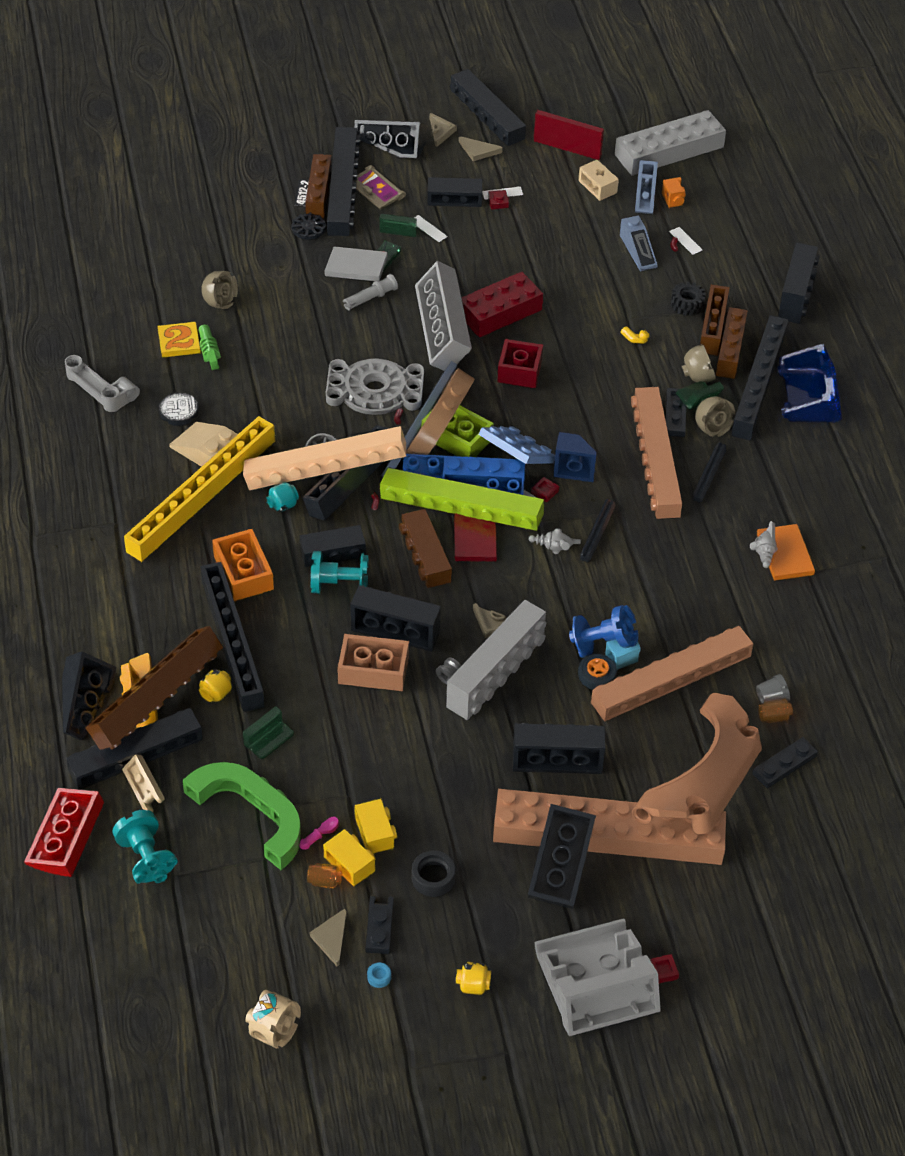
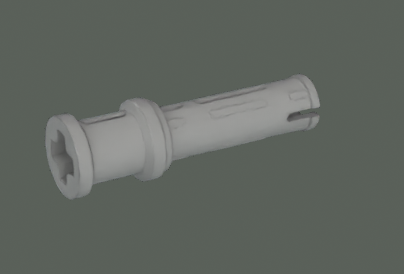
(378, 289)

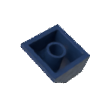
(574, 458)

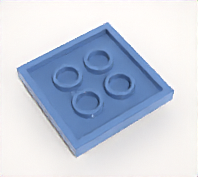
(517, 445)

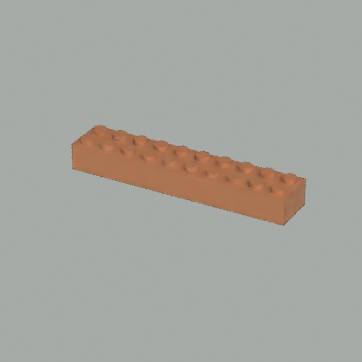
(523, 816)

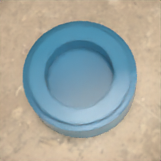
(379, 975)

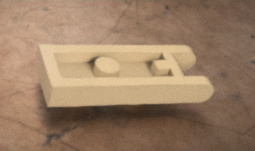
(142, 782)

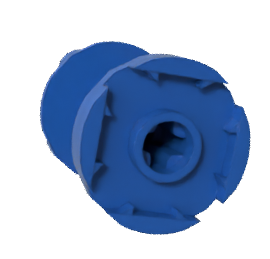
(617, 628)

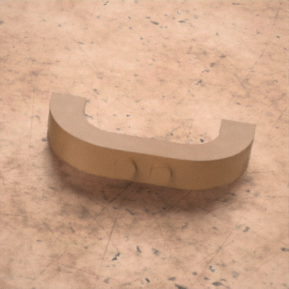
(441, 414)

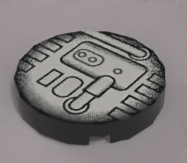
(178, 409)

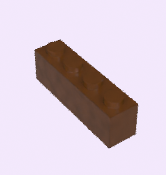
(318, 185)
(714, 318)
(731, 343)
(425, 548)

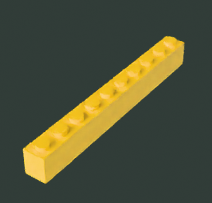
(198, 489)

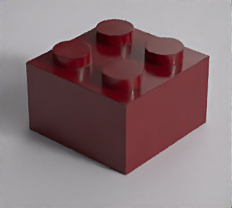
(520, 363)

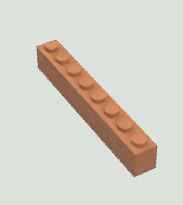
(657, 453)
(671, 673)

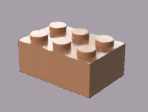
(373, 662)

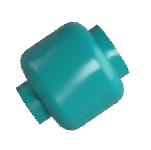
(282, 497)

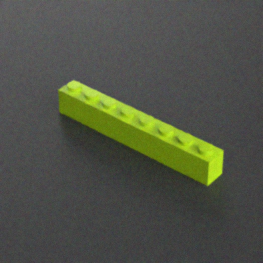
(462, 499)

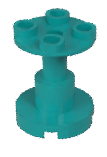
(331, 572)
(138, 834)

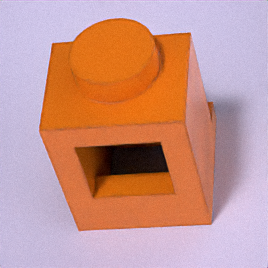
(673, 192)

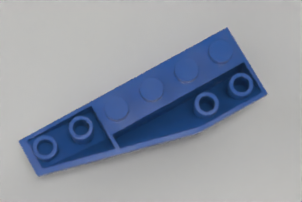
(490, 473)

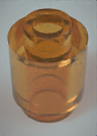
(775, 711)
(324, 875)

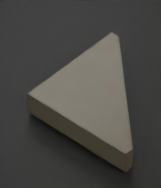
(441, 128)
(479, 150)
(488, 620)
(330, 936)

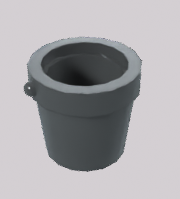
(773, 689)

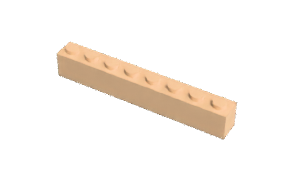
(325, 458)

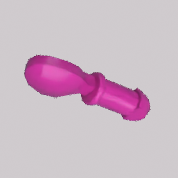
(327, 826)

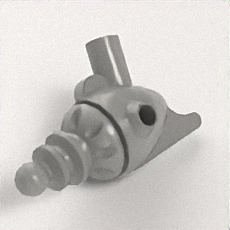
(555, 541)
(766, 545)

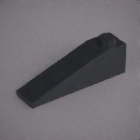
(395, 137)
(84, 687)

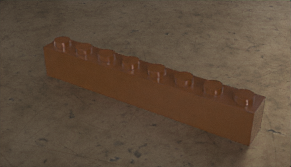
(154, 688)

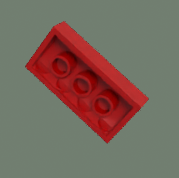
(64, 831)

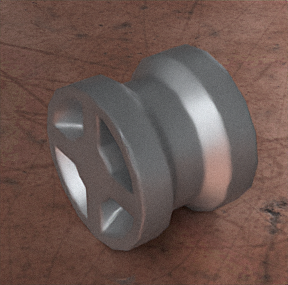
(445, 671)

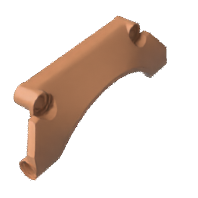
(712, 782)

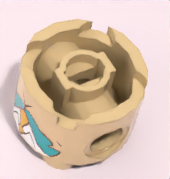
(273, 1019)

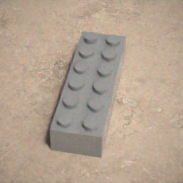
(671, 141)
(442, 316)
(496, 660)

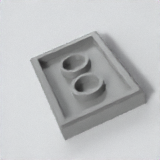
(356, 264)

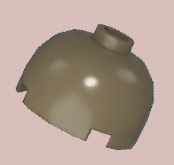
(219, 289)
(698, 365)
(715, 416)

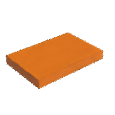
(791, 557)

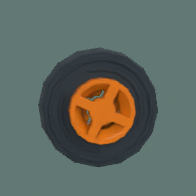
(593, 664)

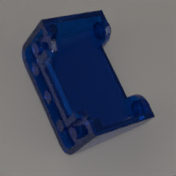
(810, 386)

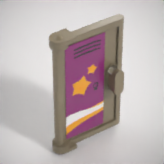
(380, 188)

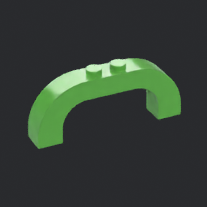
(257, 790)

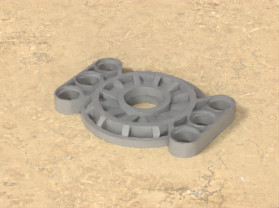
(370, 401)

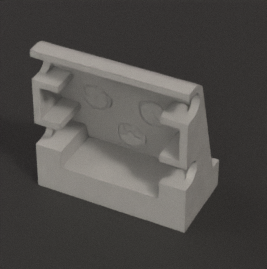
(599, 976)

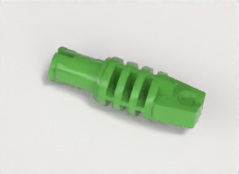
(209, 347)

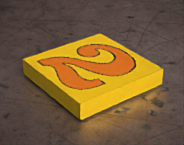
(178, 339)

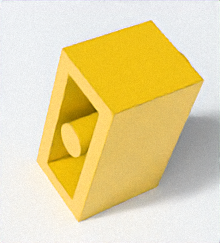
(375, 826)
(350, 856)

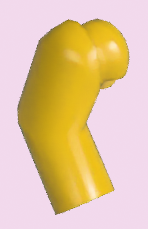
(640, 338)

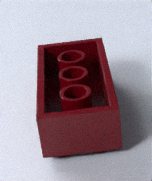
(501, 304)

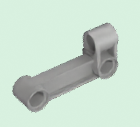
(111, 396)

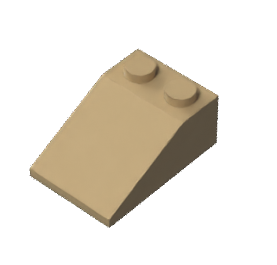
(202, 441)

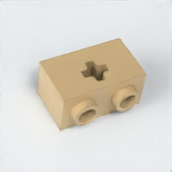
(598, 180)

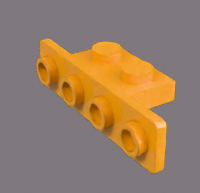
(132, 673)

